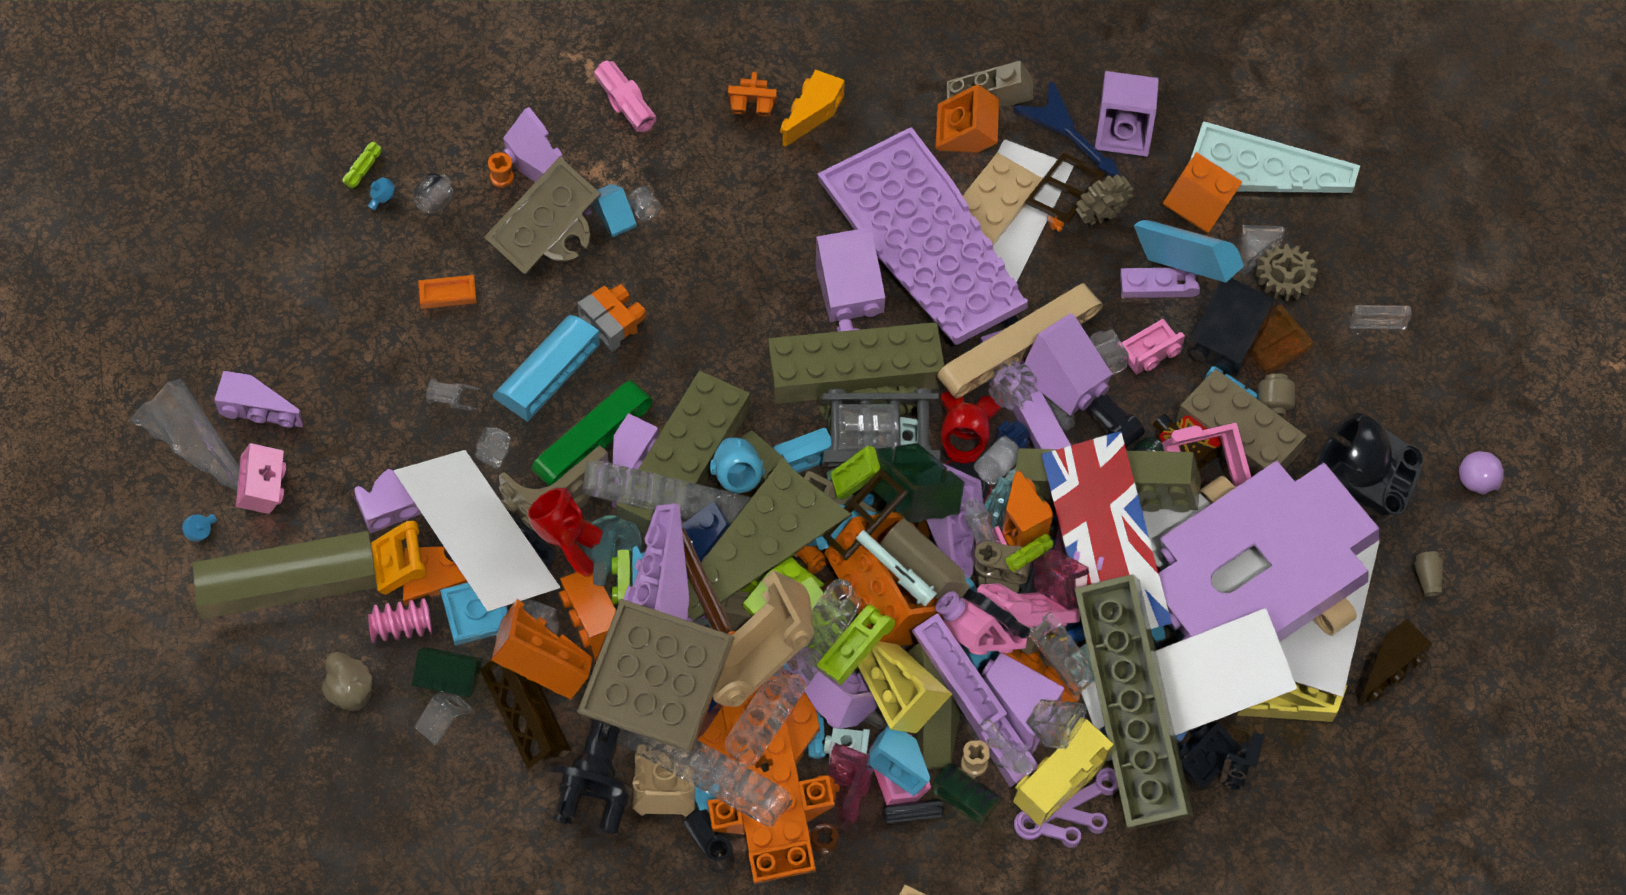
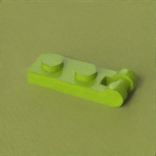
(855, 644)

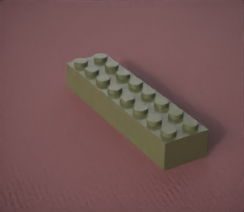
(1133, 702)

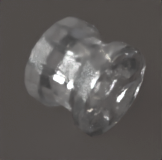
(644, 203)

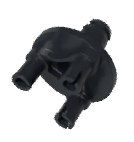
(592, 777)

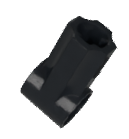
(1113, 419)
(701, 831)

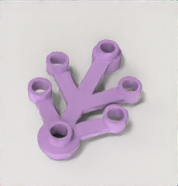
(1070, 814)

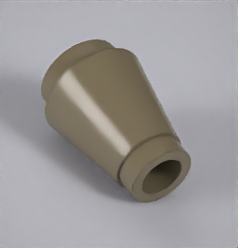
(1430, 571)

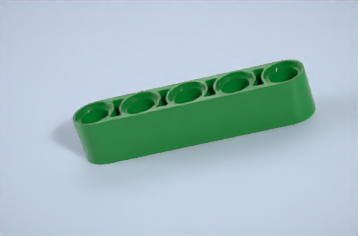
(590, 432)

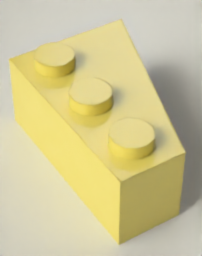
(902, 687)
(1299, 704)
(1063, 774)

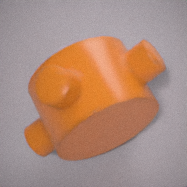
(1055, 223)

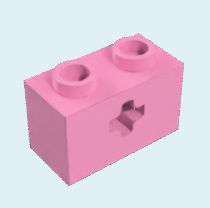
(260, 478)

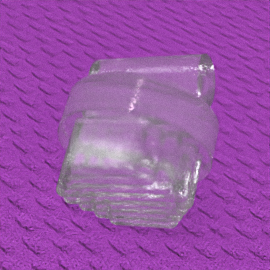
(492, 446)

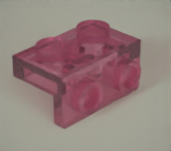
(1056, 577)

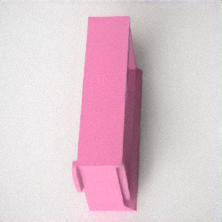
(1230, 441)

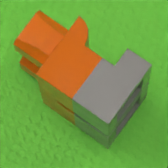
(607, 313)

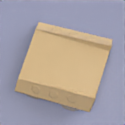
(660, 790)

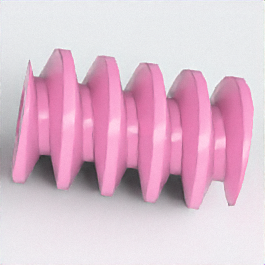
(399, 621)

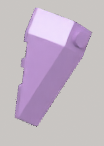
(952, 532)
(662, 571)

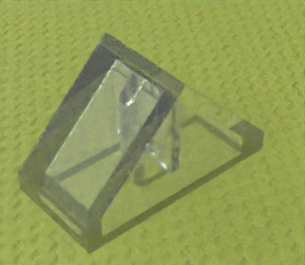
(1254, 241)

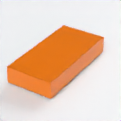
(447, 291)

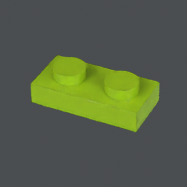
(622, 567)

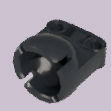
(1374, 466)

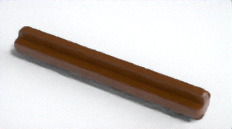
(704, 588)

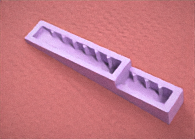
(1039, 419)
(967, 687)

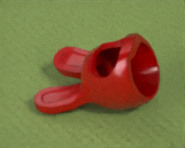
(966, 422)
(560, 523)

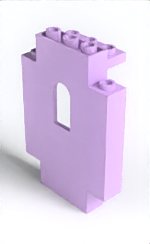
(1300, 527)

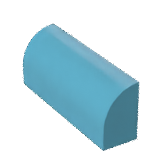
(1189, 250)
(548, 367)

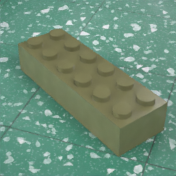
(854, 360)
(688, 441)
(1160, 478)

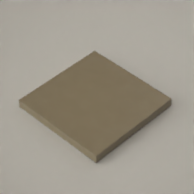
(656, 675)

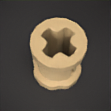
(973, 749)

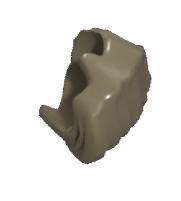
(347, 682)

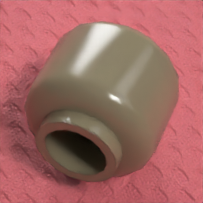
(1277, 393)

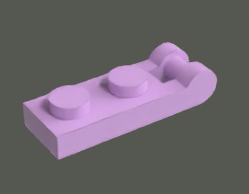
(1157, 283)

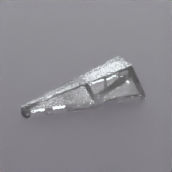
(183, 425)

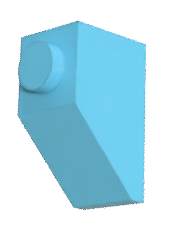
(900, 760)

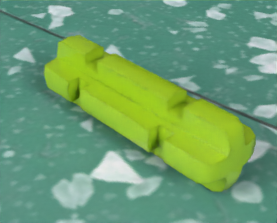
(362, 165)
(1029, 552)

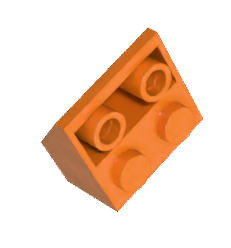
(1025, 513)

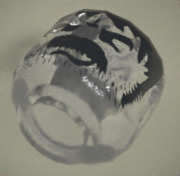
(433, 193)

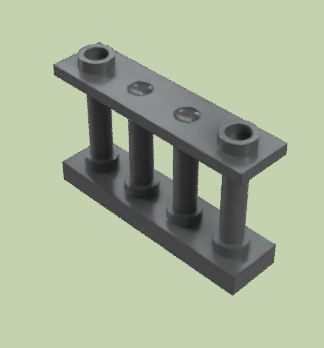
(834, 397)

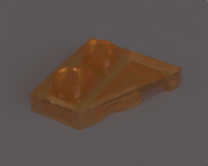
(1280, 342)

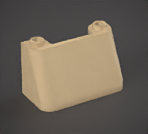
(766, 640)

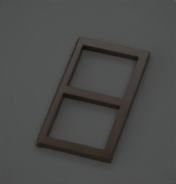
(1048, 179)
(854, 504)

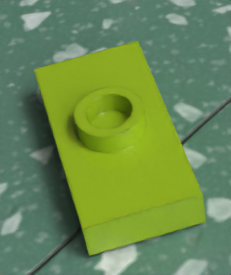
(855, 472)

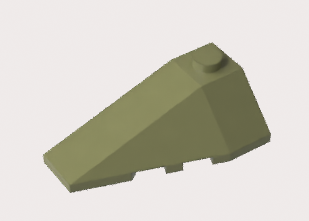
(939, 733)

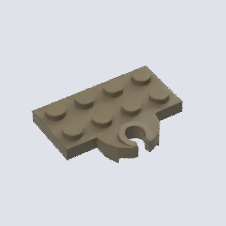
(546, 219)

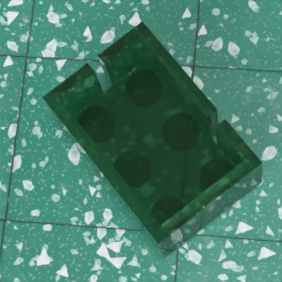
(930, 486)

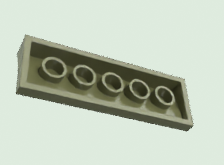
(283, 575)

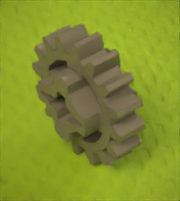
(1104, 199)
(1286, 272)

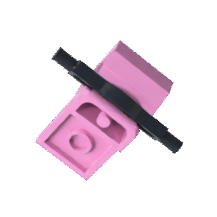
(1001, 618)

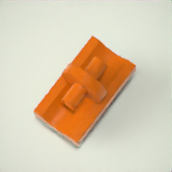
(755, 92)

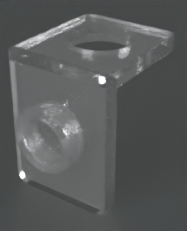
(440, 715)

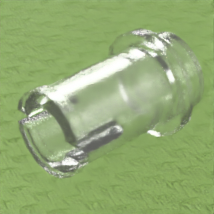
(1063, 418)

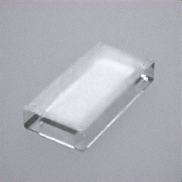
(1380, 317)

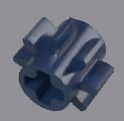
(1014, 431)

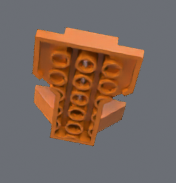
(786, 846)

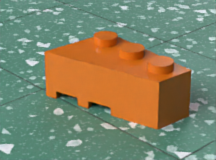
(539, 654)

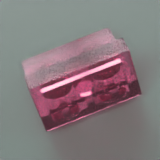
(853, 769)

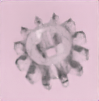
(1012, 385)
(997, 460)

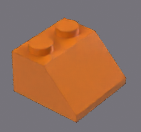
(968, 121)
(1202, 193)

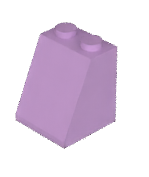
(1126, 113)
(849, 274)
(1068, 366)
(1019, 692)

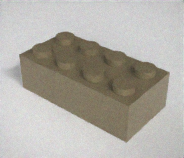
(1262, 431)

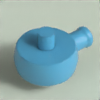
(381, 192)
(198, 527)

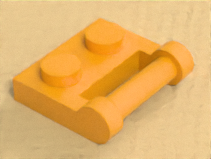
(390, 560)

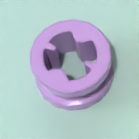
(950, 606)

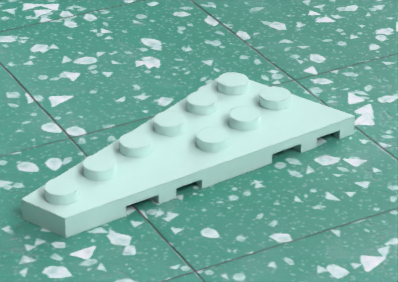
(1273, 165)

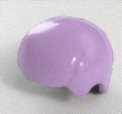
(1481, 472)

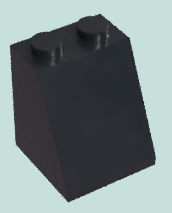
(1230, 326)

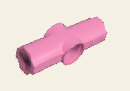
(625, 96)

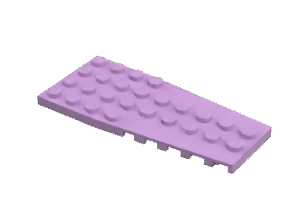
(925, 234)

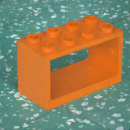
(877, 584)

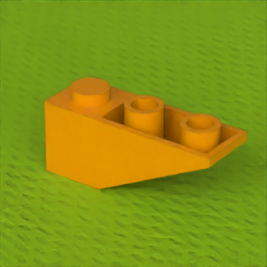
(817, 104)

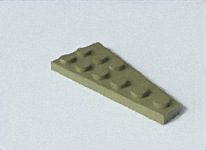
(768, 531)

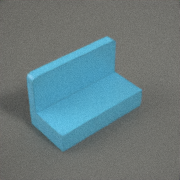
(805, 450)

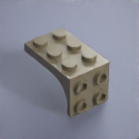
(519, 498)

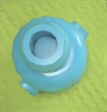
(737, 465)

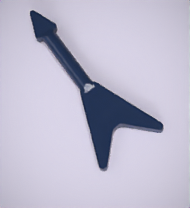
(1056, 118)

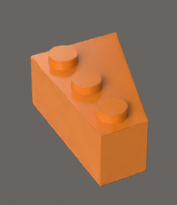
(589, 610)

